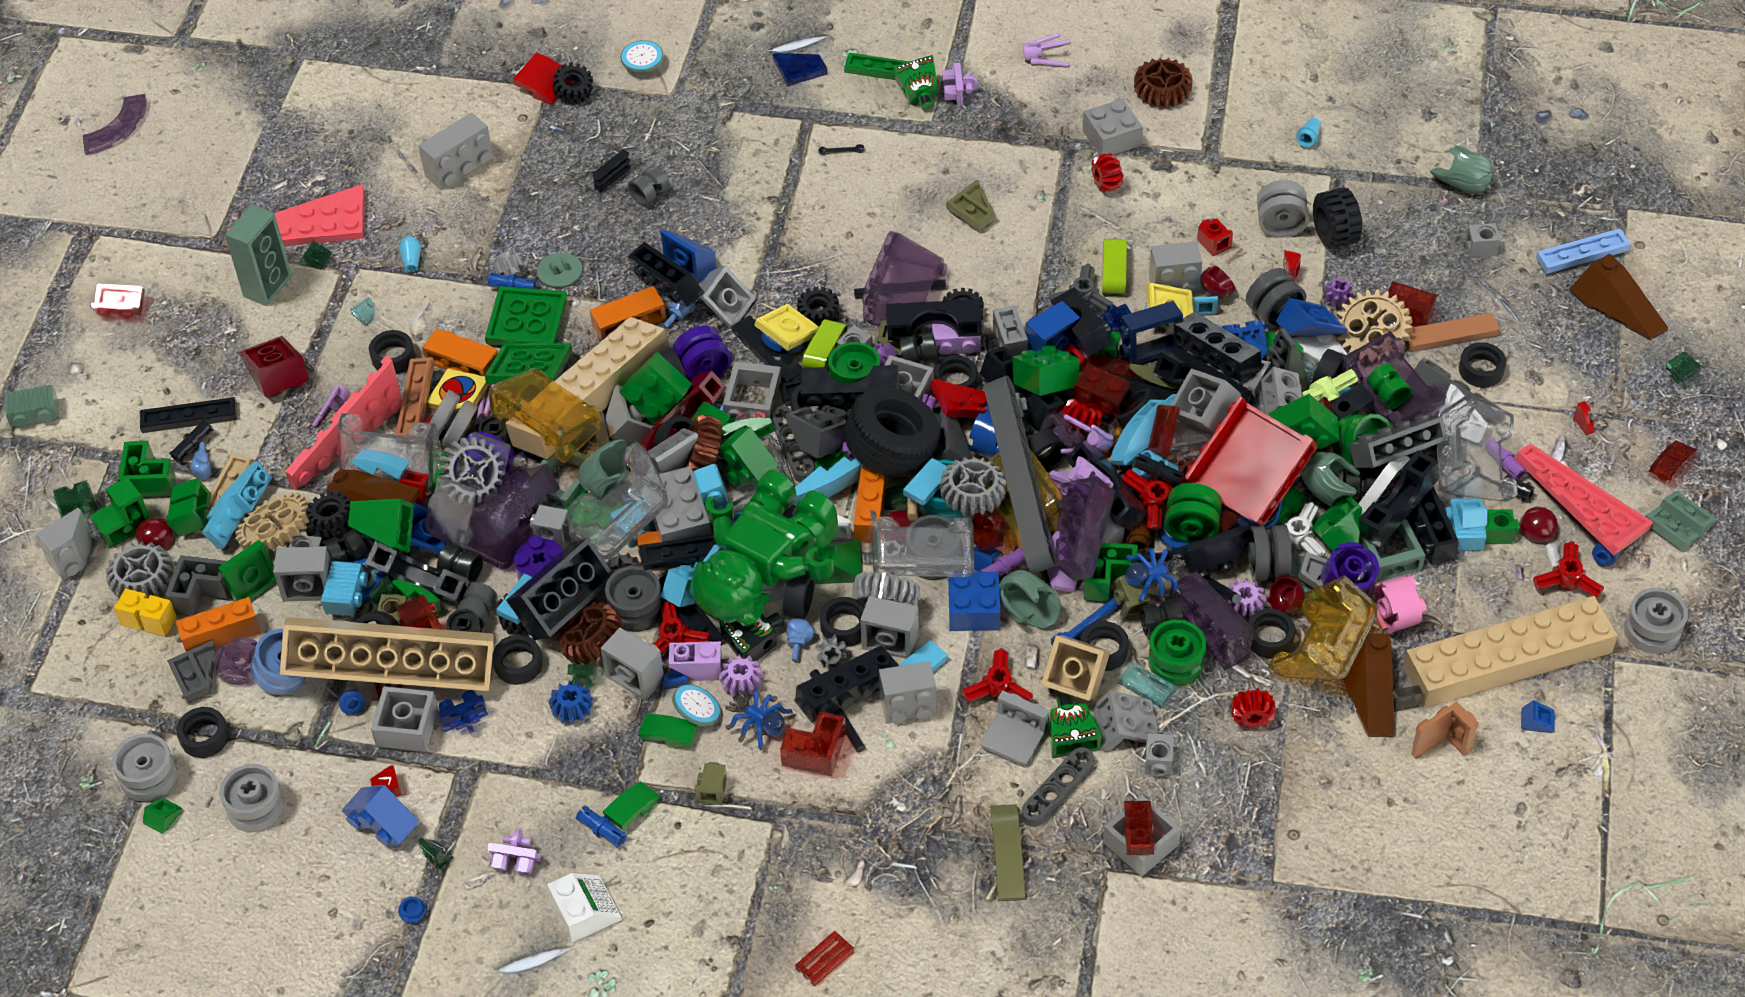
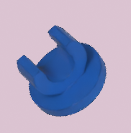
(1603, 556)
(351, 701)

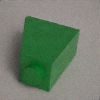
(384, 521)

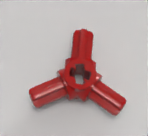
(1152, 495)
(1569, 574)
(674, 631)
(996, 680)

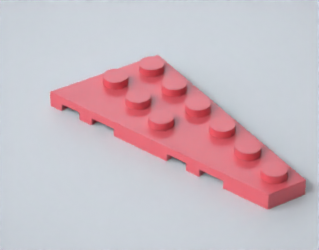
(324, 219)
(373, 404)
(1599, 512)

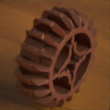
(1163, 82)
(708, 442)
(587, 632)

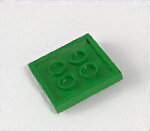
(526, 316)
(519, 357)

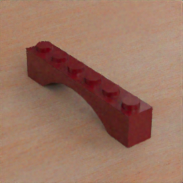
(703, 388)

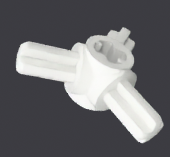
(1301, 532)

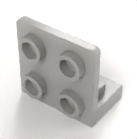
(1123, 717)

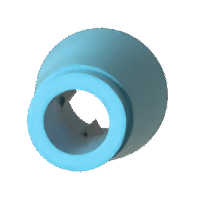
(1309, 132)
(410, 253)

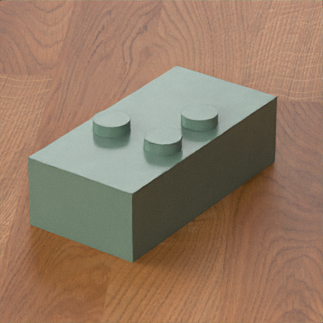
(258, 254)

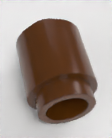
(1139, 536)

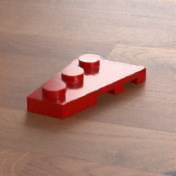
(958, 399)

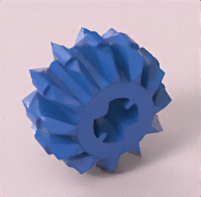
(571, 702)

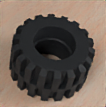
(1337, 218)

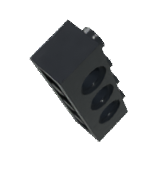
(1217, 346)

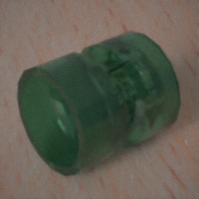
(78, 497)

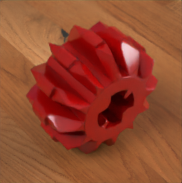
(1107, 172)
(1083, 412)
(1253, 708)

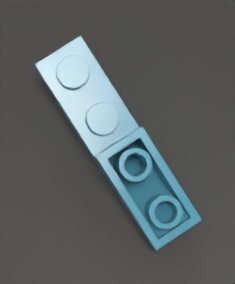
(1137, 433)
(234, 503)

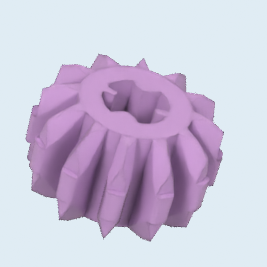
(1252, 598)
(741, 675)

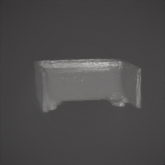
(454, 501)
(921, 549)

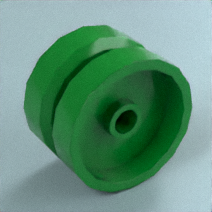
(852, 362)
(1354, 426)
(1193, 512)
(1177, 652)

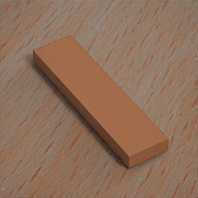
(1452, 332)
(415, 394)

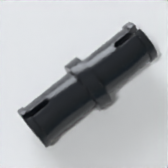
(191, 441)
(1158, 469)

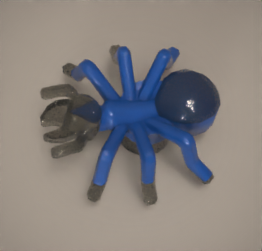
(1149, 573)
(763, 719)

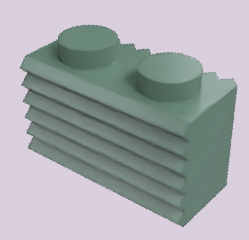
(31, 406)

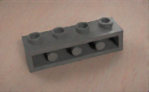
(1398, 441)

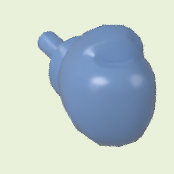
(678, 311)
(200, 464)
(798, 634)

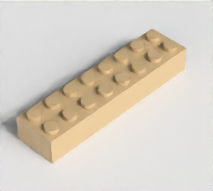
(597, 375)
(1510, 651)
(386, 654)

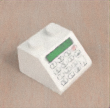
(583, 904)

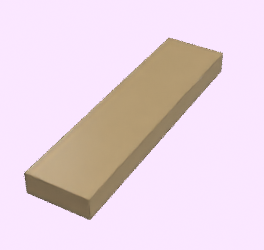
(232, 470)

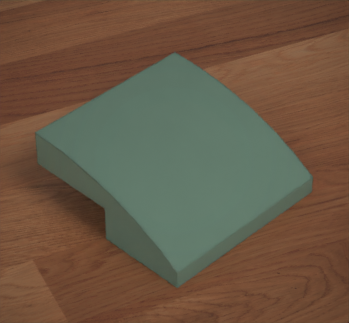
(1680, 520)

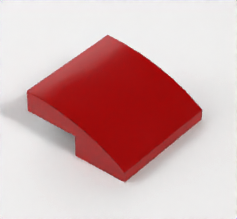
(538, 78)

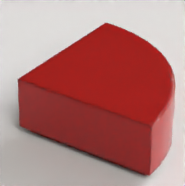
(1582, 418)

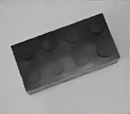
(560, 589)

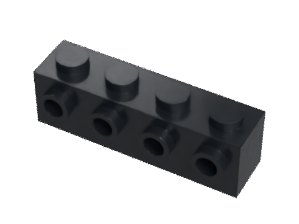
(665, 275)
(1434, 529)
(843, 684)

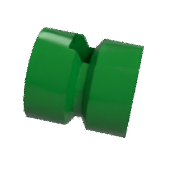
(1389, 386)

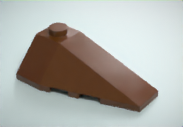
(1614, 291)
(365, 487)
(1371, 685)

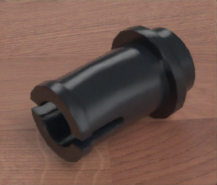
(1525, 490)

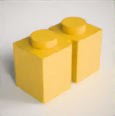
(155, 612)

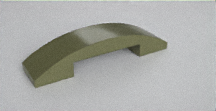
(1145, 374)
(1007, 852)

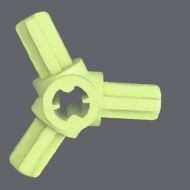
(1331, 387)

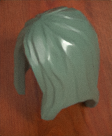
(1468, 171)
(604, 468)
(1322, 477)
(1029, 599)

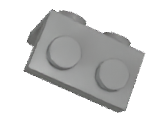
(1016, 728)

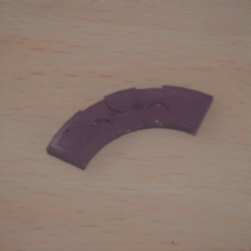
(121, 127)

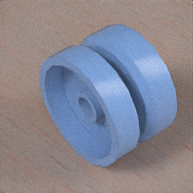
(266, 666)

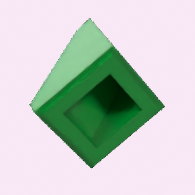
(161, 814)

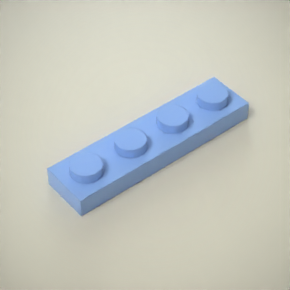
(1583, 251)

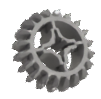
(464, 460)
(972, 491)
(139, 567)
(885, 587)

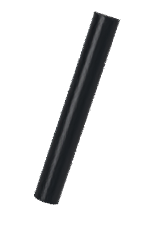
(1225, 591)

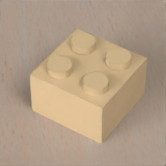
(1075, 667)

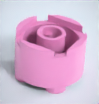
(1398, 603)

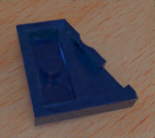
(799, 67)

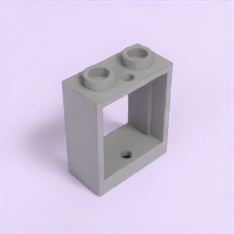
(753, 375)

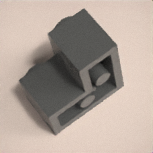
(193, 580)

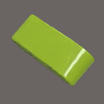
(1114, 266)
(823, 343)

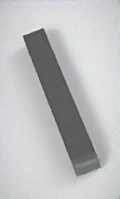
(1020, 475)

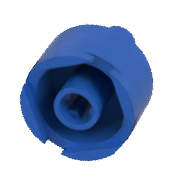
(983, 436)

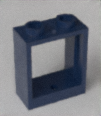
(1146, 319)

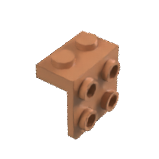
(1449, 723)

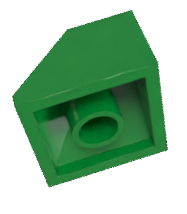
(1339, 523)
(846, 560)

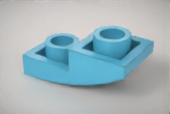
(372, 460)

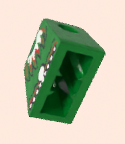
(918, 81)
(1072, 728)

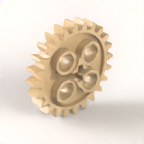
(1356, 315)
(287, 514)

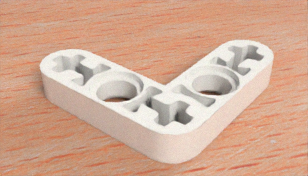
(1386, 477)

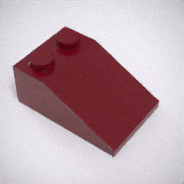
(275, 366)

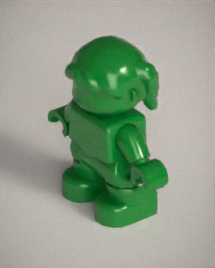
(762, 549)

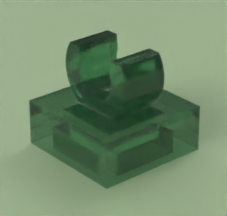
(1682, 367)
(582, 671)

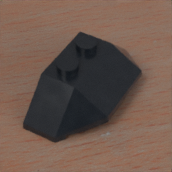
(1212, 553)

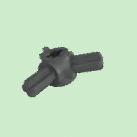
(1086, 284)

